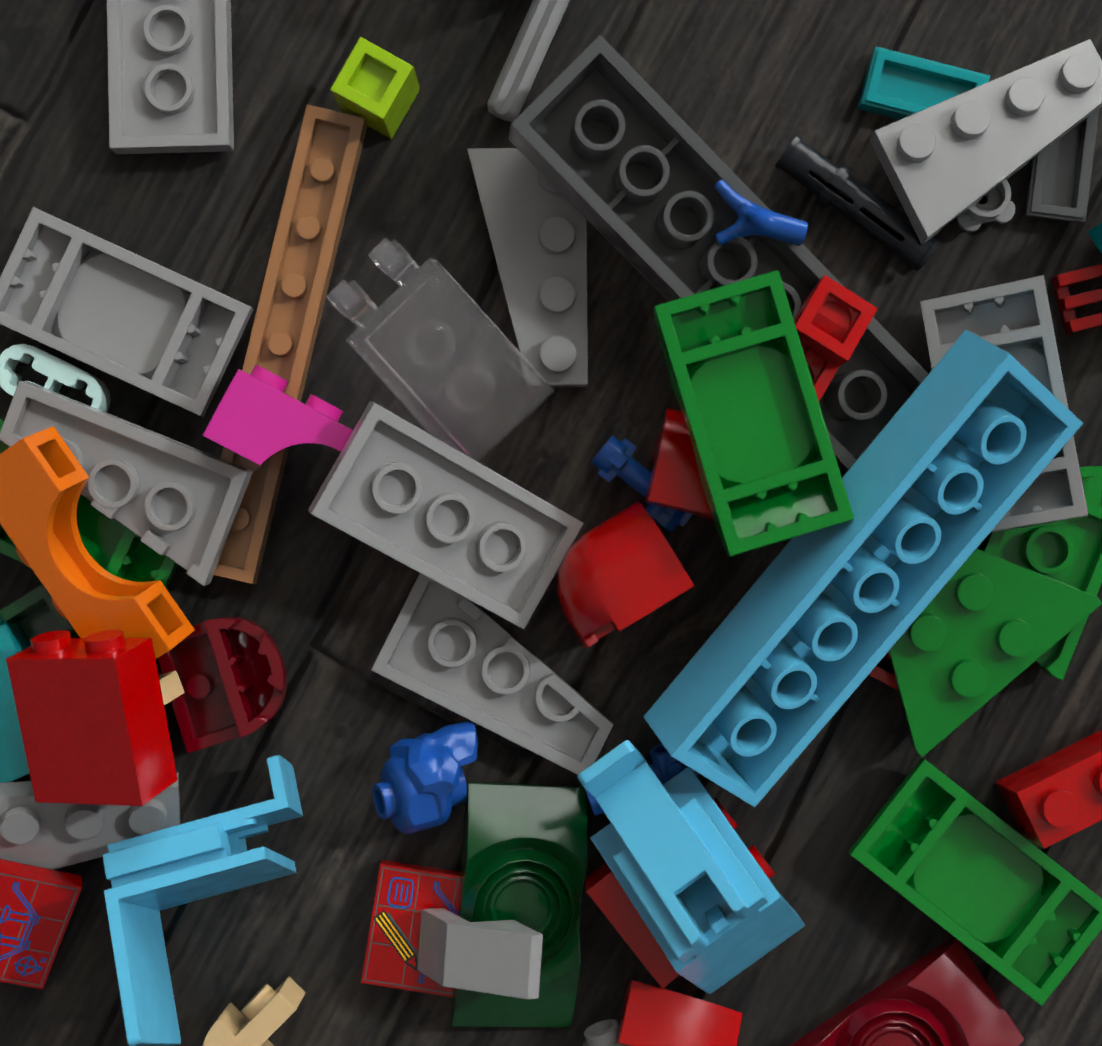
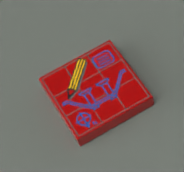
(33, 920)
(396, 924)

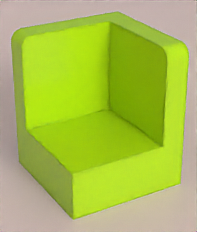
(376, 87)

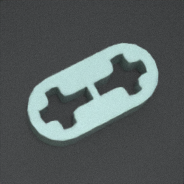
(57, 370)

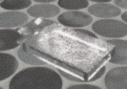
(441, 353)

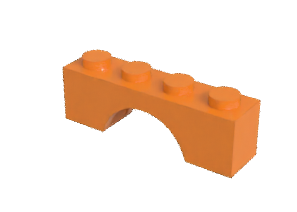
(40, 516)

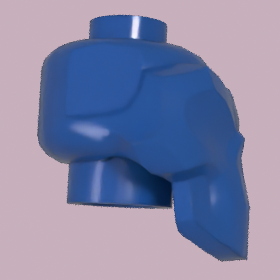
(425, 777)

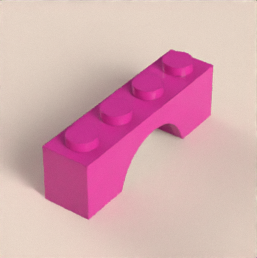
(261, 419)

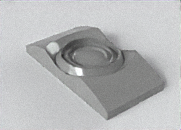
(120, 312)
(1019, 322)

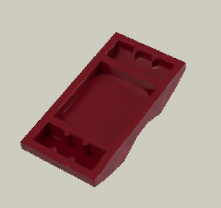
(926, 1004)

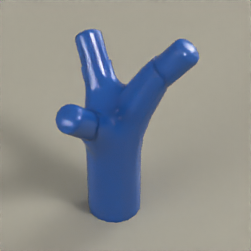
(758, 221)

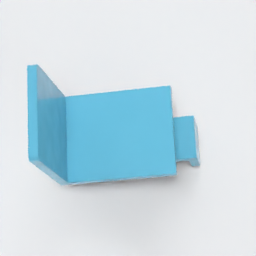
(176, 869)
(685, 870)

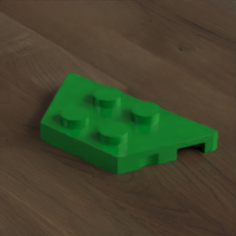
(1062, 551)
(977, 640)

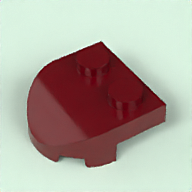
(229, 681)

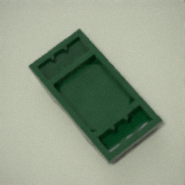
(526, 865)

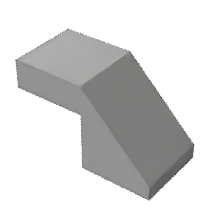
(481, 955)

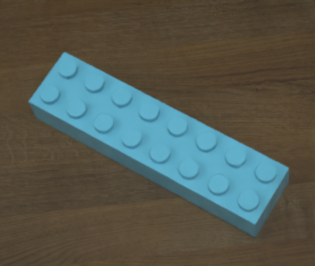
(852, 589)

